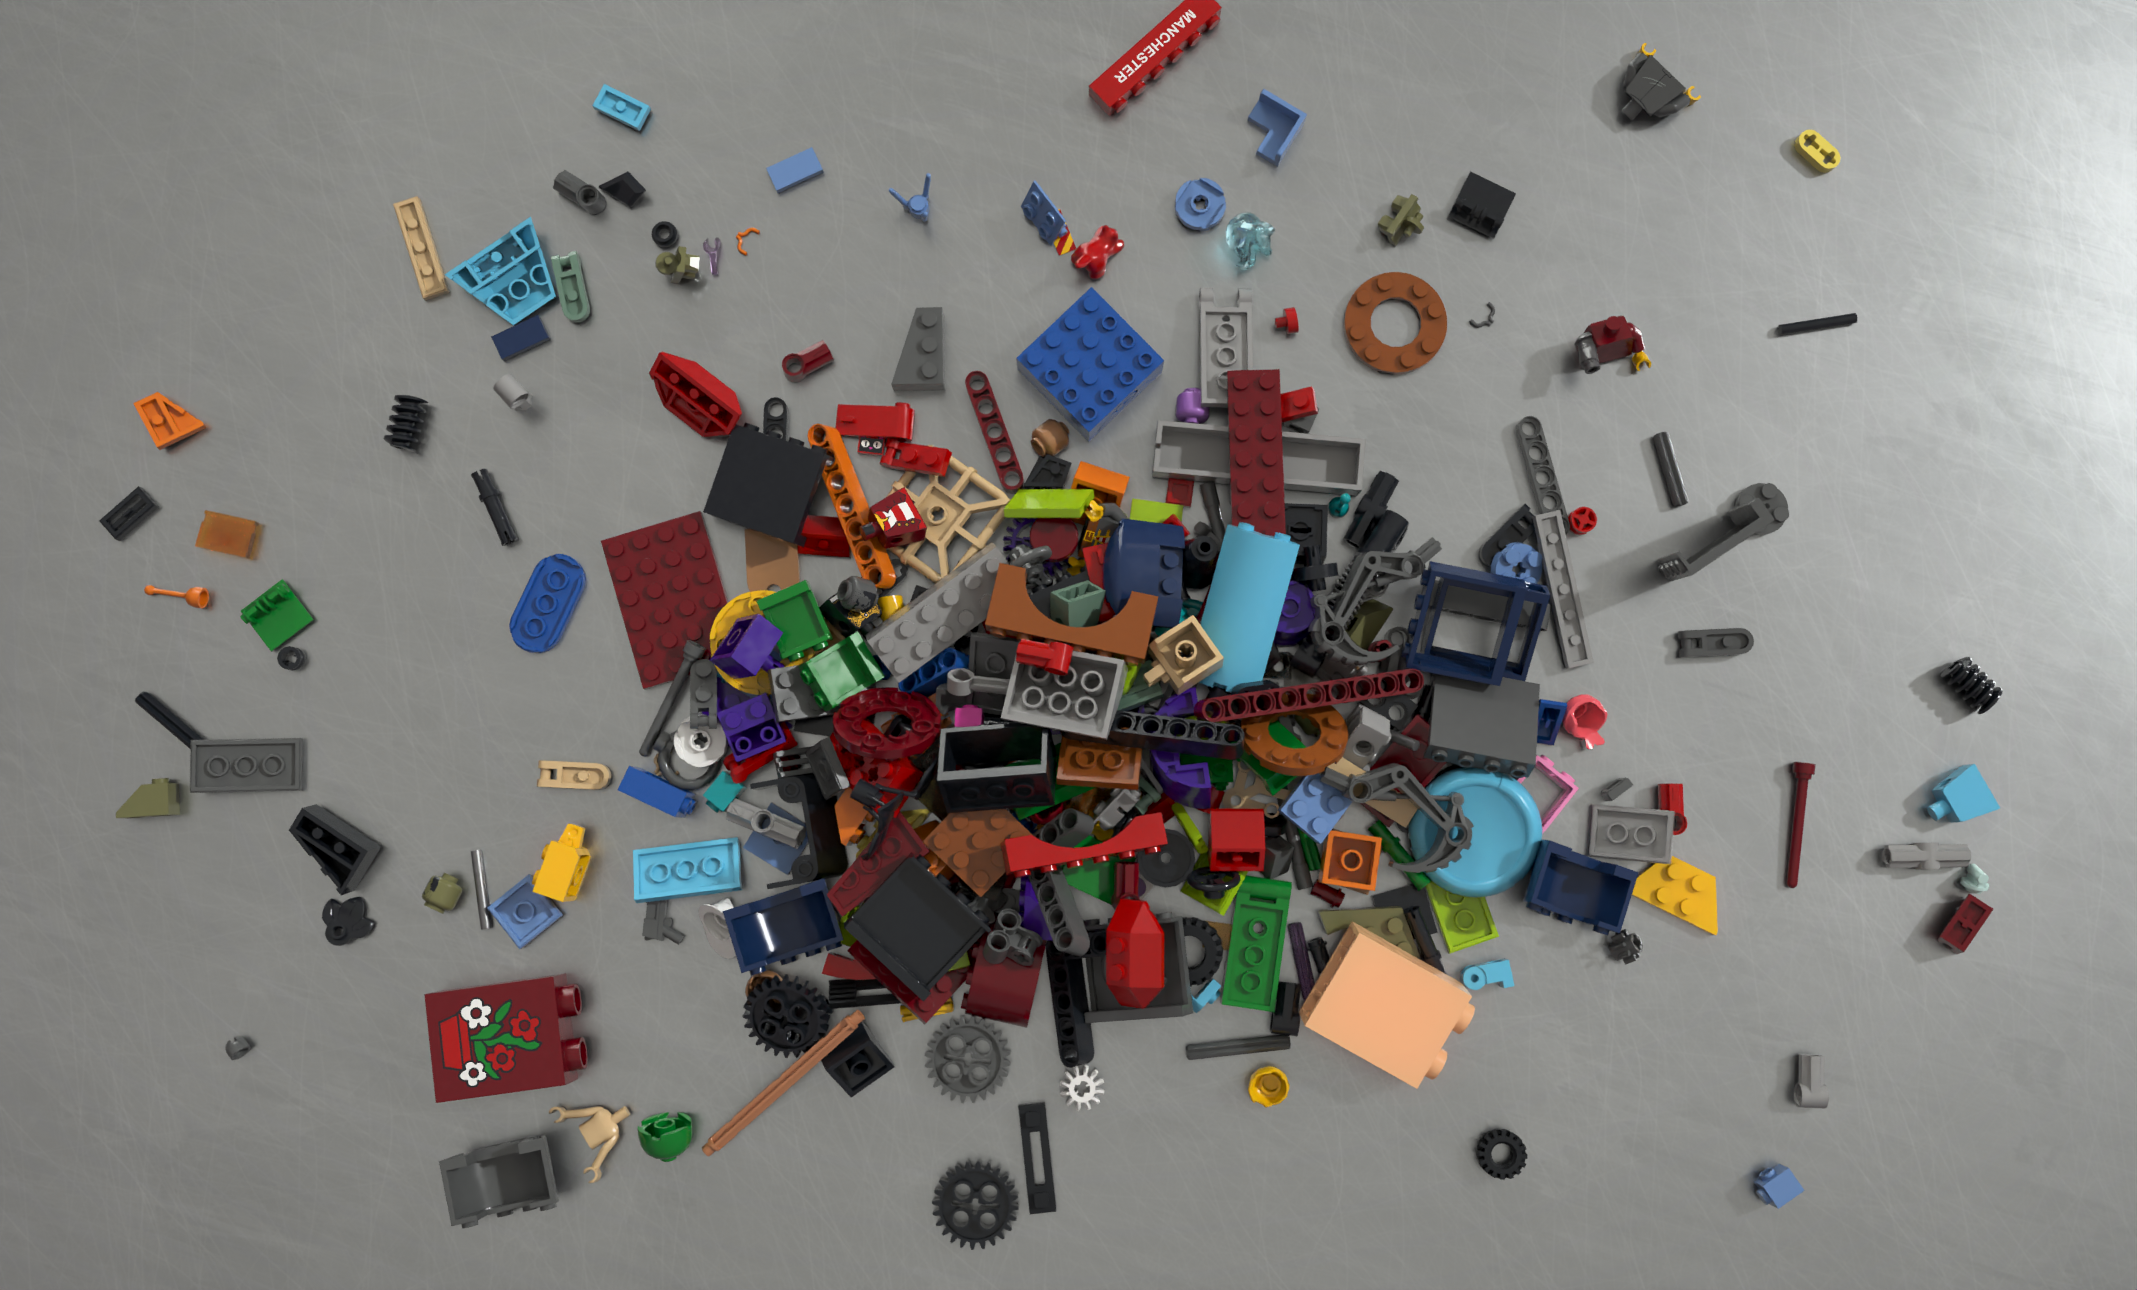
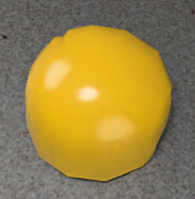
(1268, 1086)

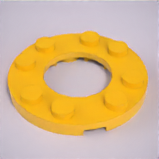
(739, 607)

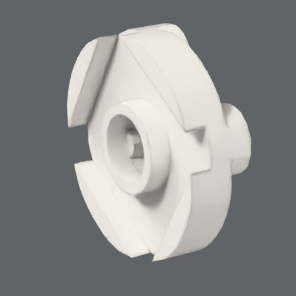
(693, 753)

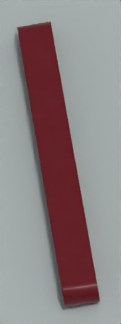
(1321, 695)

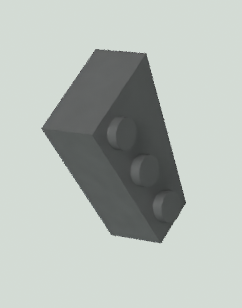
(923, 355)

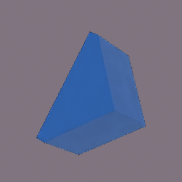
(1549, 720)

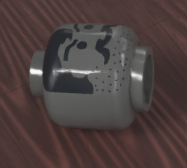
(857, 594)

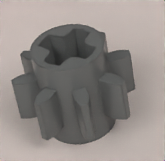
(1625, 946)

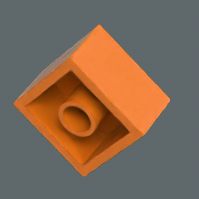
(1350, 860)

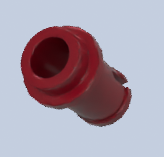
(1327, 894)

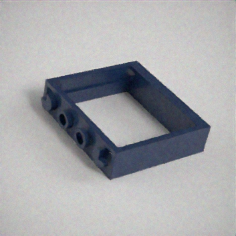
(1535, 593)
(1453, 668)

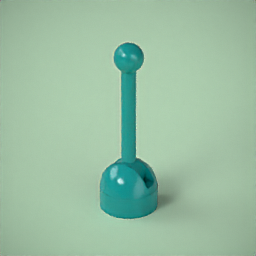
(1339, 504)

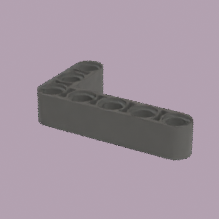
(1052, 887)

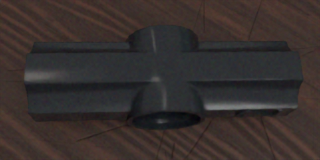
(1371, 509)

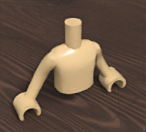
(596, 1130)

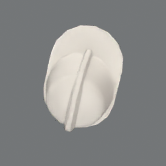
(716, 927)

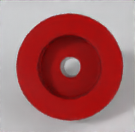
(1288, 321)

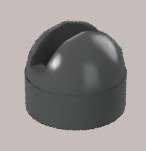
(237, 1049)

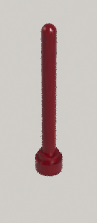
(1803, 772)

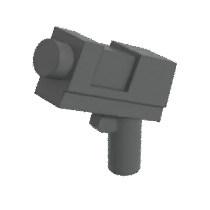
(657, 925)

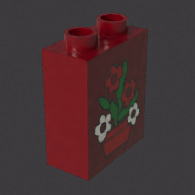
(504, 1037)

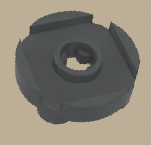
(1772, 499)

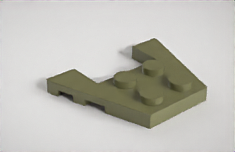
(1383, 921)

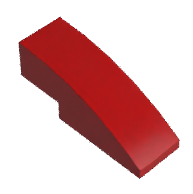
(845, 967)

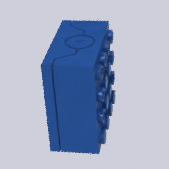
(1090, 364)

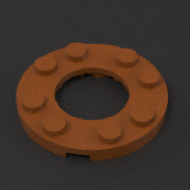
(1384, 357)
(1299, 761)

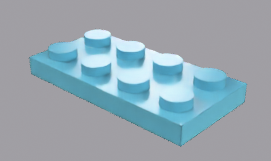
(687, 870)

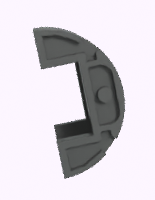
(499, 1180)

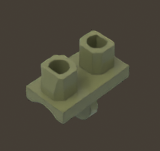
(1405, 222)
(680, 264)

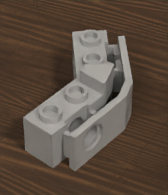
(1366, 735)

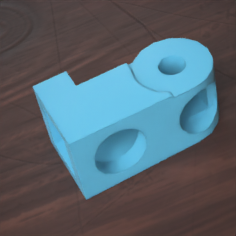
(1489, 972)

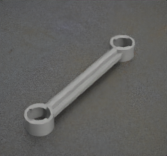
(963, 682)

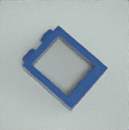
(657, 792)

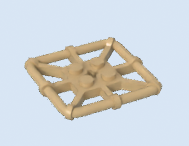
(955, 514)

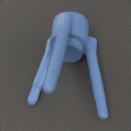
(918, 204)

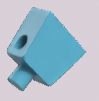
(1962, 796)

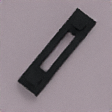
(844, 994)
(1040, 1197)

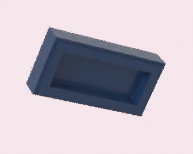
(520, 338)

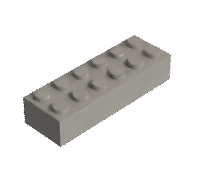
(938, 615)

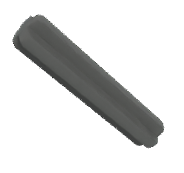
(1670, 469)

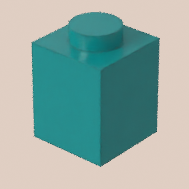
(723, 792)

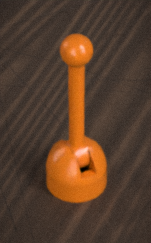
(195, 597)

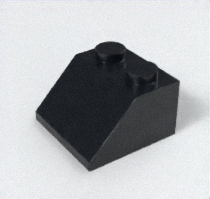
(857, 1061)

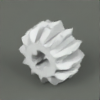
(1087, 1094)

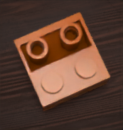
(851, 818)

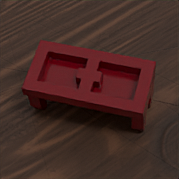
(1965, 924)

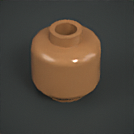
(1050, 438)

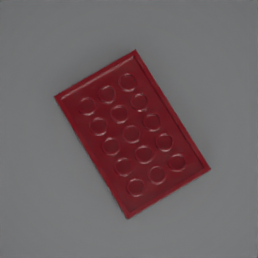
(666, 592)

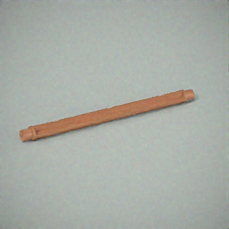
(783, 1083)

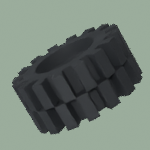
(1516, 1162)

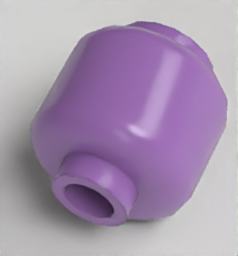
(1189, 407)

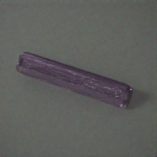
(1301, 958)

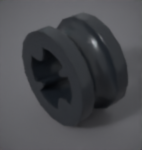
(290, 650)

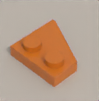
(166, 421)

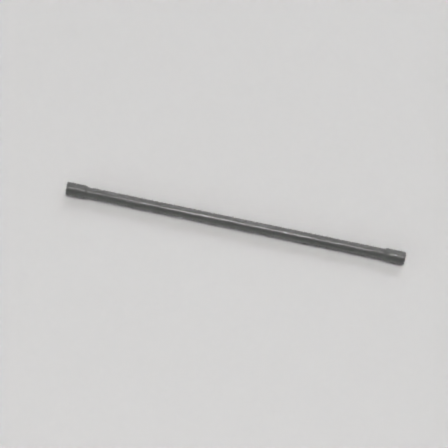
(1300, 866)

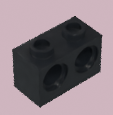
(1405, 705)

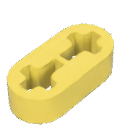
(1817, 151)

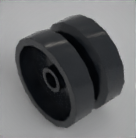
(1177, 869)

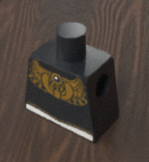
(849, 621)

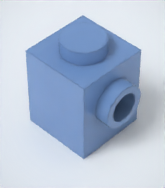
(1777, 1186)

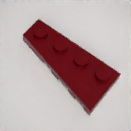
(866, 876)

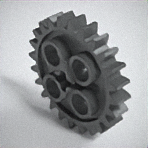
(970, 1034)

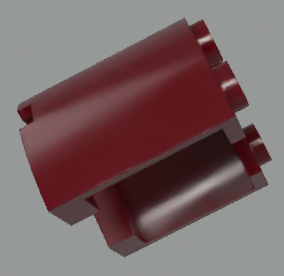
(1004, 989)

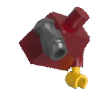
(1610, 341)

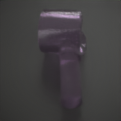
(712, 254)

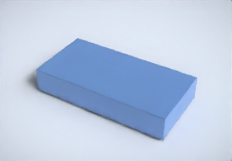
(794, 170)

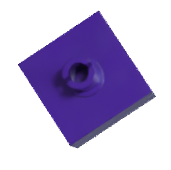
(748, 647)

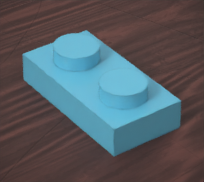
(621, 107)

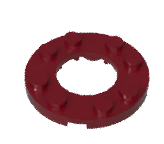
(856, 708)

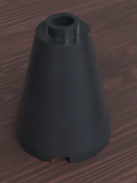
(1199, 562)

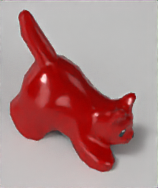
(1096, 252)

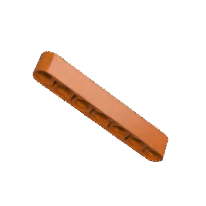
(858, 516)

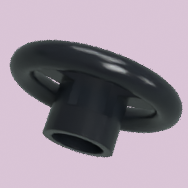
(1213, 884)

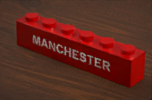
(1153, 53)

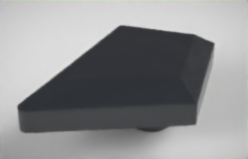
(624, 188)
(1049, 473)

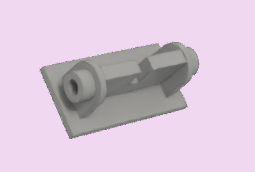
(1108, 811)

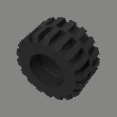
(1213, 949)

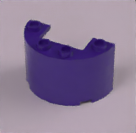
(1184, 783)

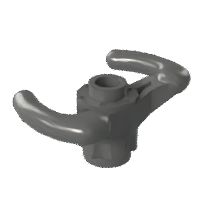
(1033, 562)

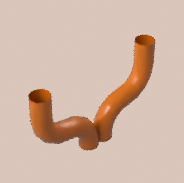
(740, 239)

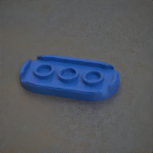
(547, 603)

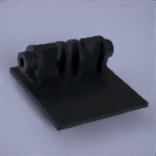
(1482, 204)

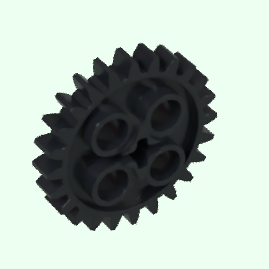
(786, 1015)
(974, 1230)

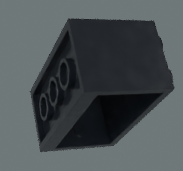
(998, 786)

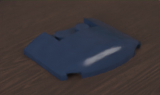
(1148, 561)

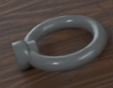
(664, 746)

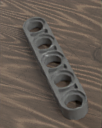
(1544, 464)

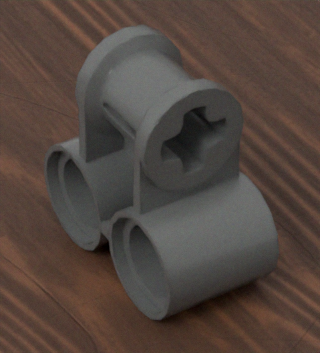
(1011, 940)

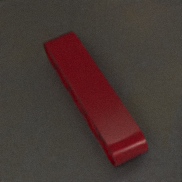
(991, 420)

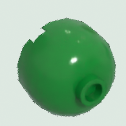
(665, 1137)

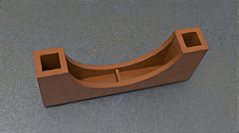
(1121, 637)

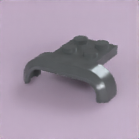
(987, 658)

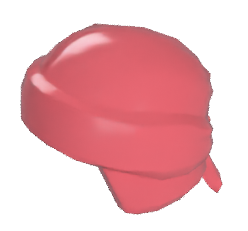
(1584, 718)

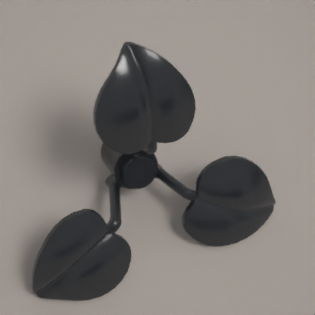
(871, 797)

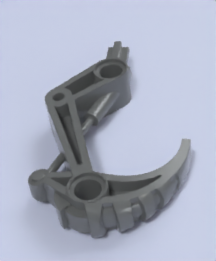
(1391, 569)
(1378, 786)

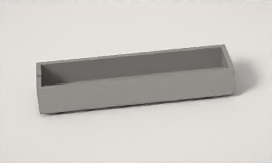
(1309, 460)

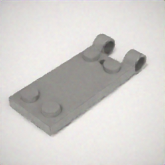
(1223, 344)

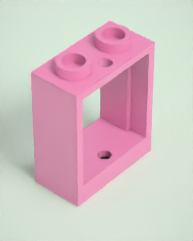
(1563, 780)

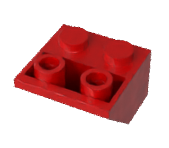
(1236, 839)

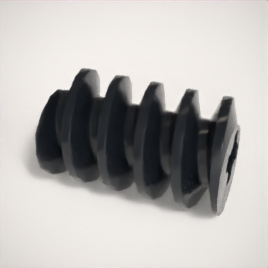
(405, 422)
(1974, 683)

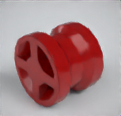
(1586, 518)

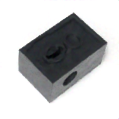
(1307, 527)

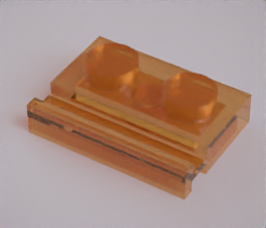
(227, 534)

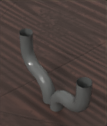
(1485, 322)

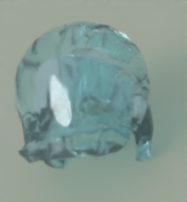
(1248, 236)

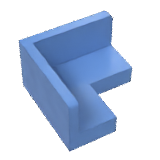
(1280, 121)

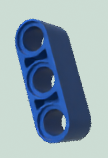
(934, 672)

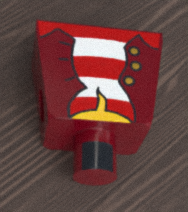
(894, 521)

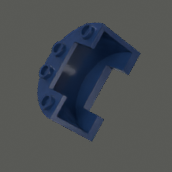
(1579, 888)
(783, 927)

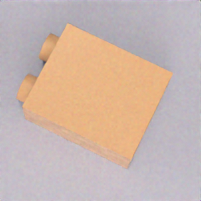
(1387, 1006)

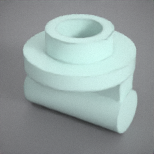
(1976, 880)

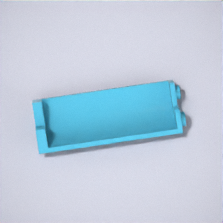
(1247, 602)

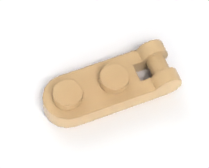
(574, 775)

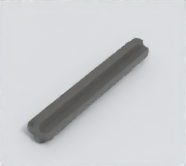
(1238, 1047)

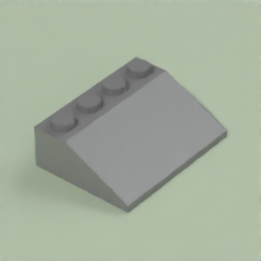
(1074, 703)

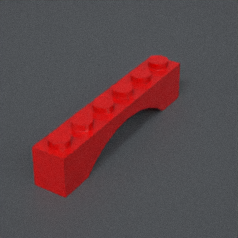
(1030, 853)

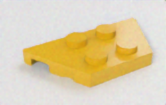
(1680, 892)

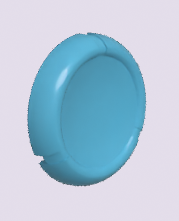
(1503, 834)

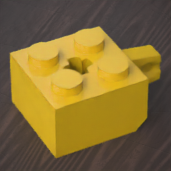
(563, 866)

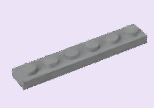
(1562, 589)

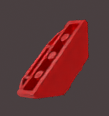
(695, 395)
(1134, 954)

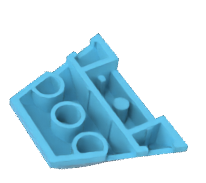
(508, 274)

